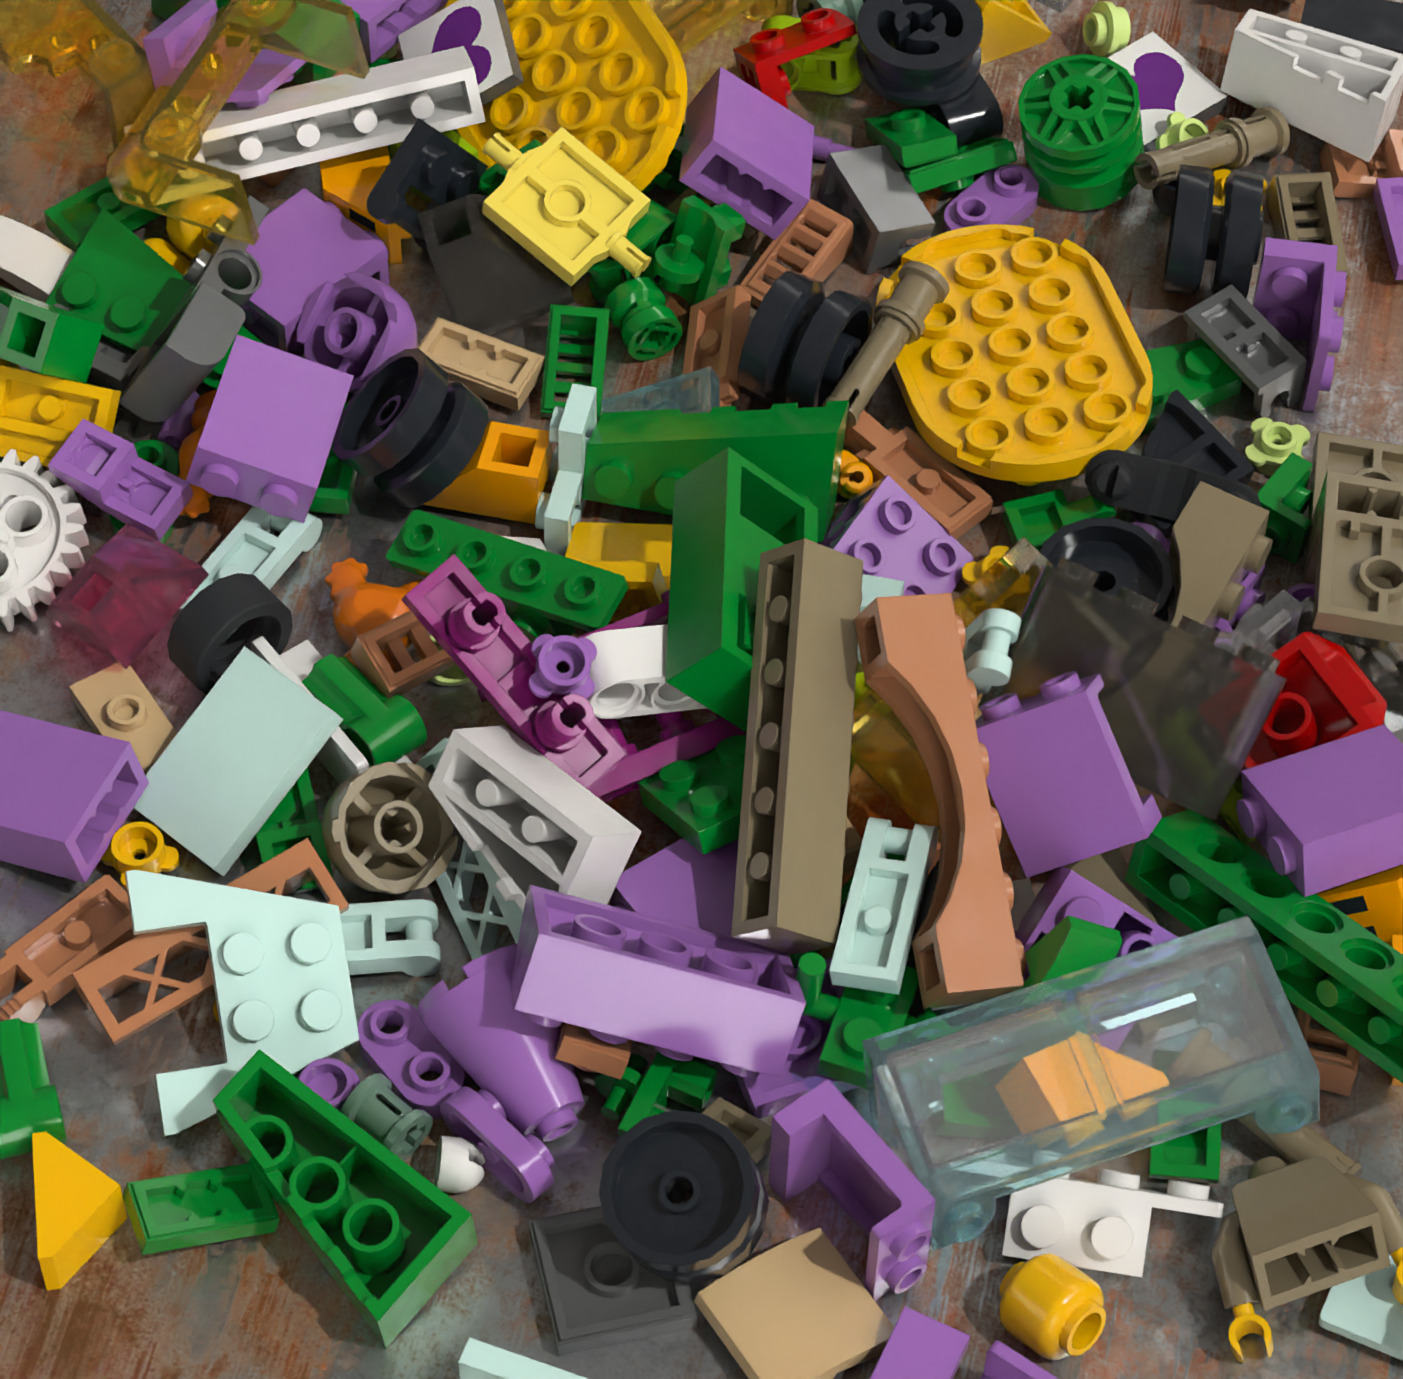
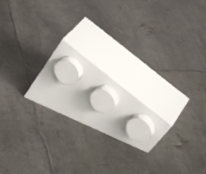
(1316, 80)
(530, 817)

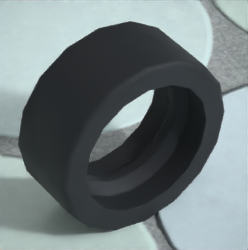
(213, 615)

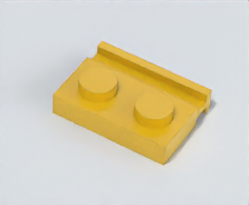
(44, 410)

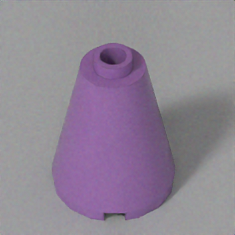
(504, 1048)

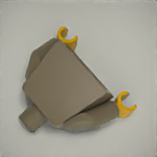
(1298, 1235)

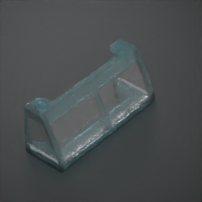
(1089, 1071)

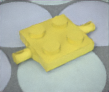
(566, 206)

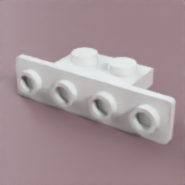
(1096, 1222)

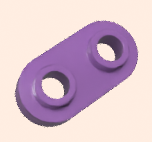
(998, 197)
(408, 1055)
(514, 1159)

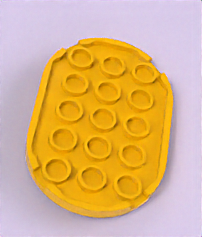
(600, 75)
(1023, 358)

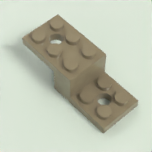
(1356, 537)

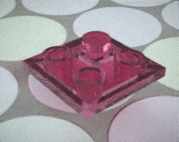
(125, 594)

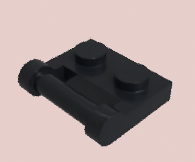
(430, 165)

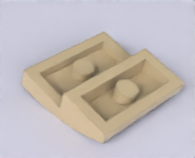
(796, 1312)

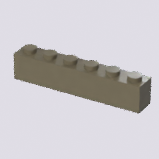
(798, 748)

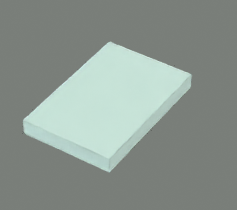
(235, 760)

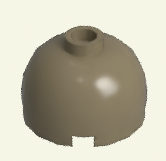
(388, 829)

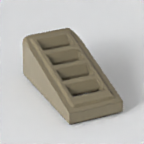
(1306, 189)

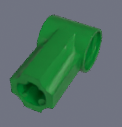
(376, 725)
(26, 1095)

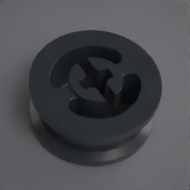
(919, 48)

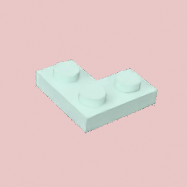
(571, 430)

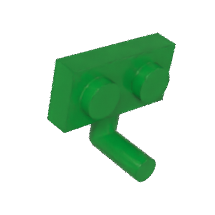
(853, 1018)

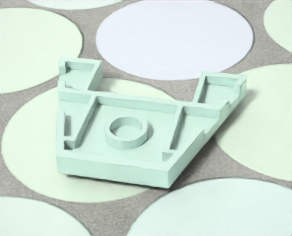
(274, 979)

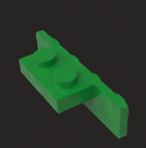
(536, 586)

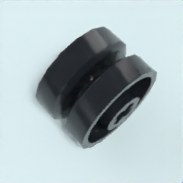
(1219, 233)
(801, 341)
(410, 428)
(1119, 554)
(651, 1172)

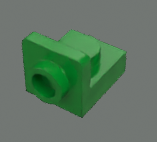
(1286, 501)

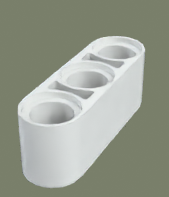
(632, 674)

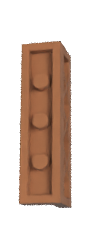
(154, 950)

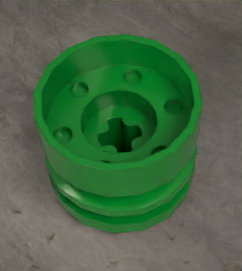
(1081, 131)

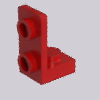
(768, 49)

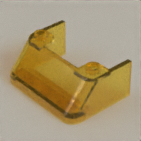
(156, 156)

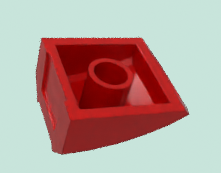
(1320, 701)

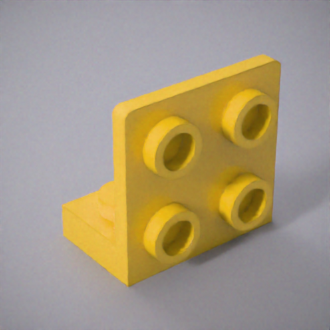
(630, 550)

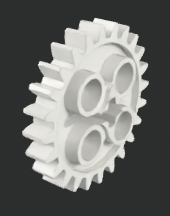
(39, 557)

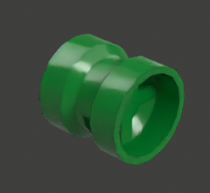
(645, 322)

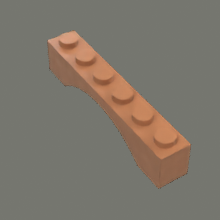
(918, 668)

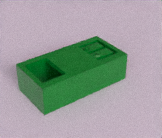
(720, 526)

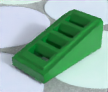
(578, 324)

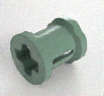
(387, 1116)

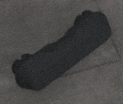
(1152, 484)

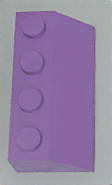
(655, 984)

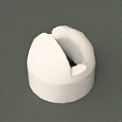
(458, 1165)

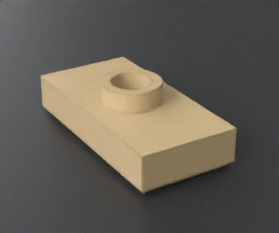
(484, 363)
(123, 709)

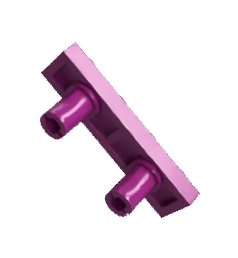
(500, 662)

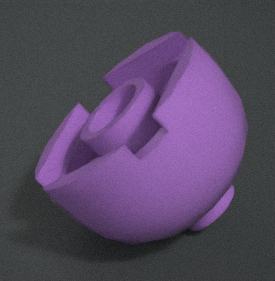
(356, 326)

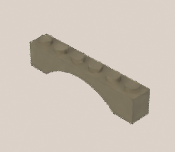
(1212, 552)

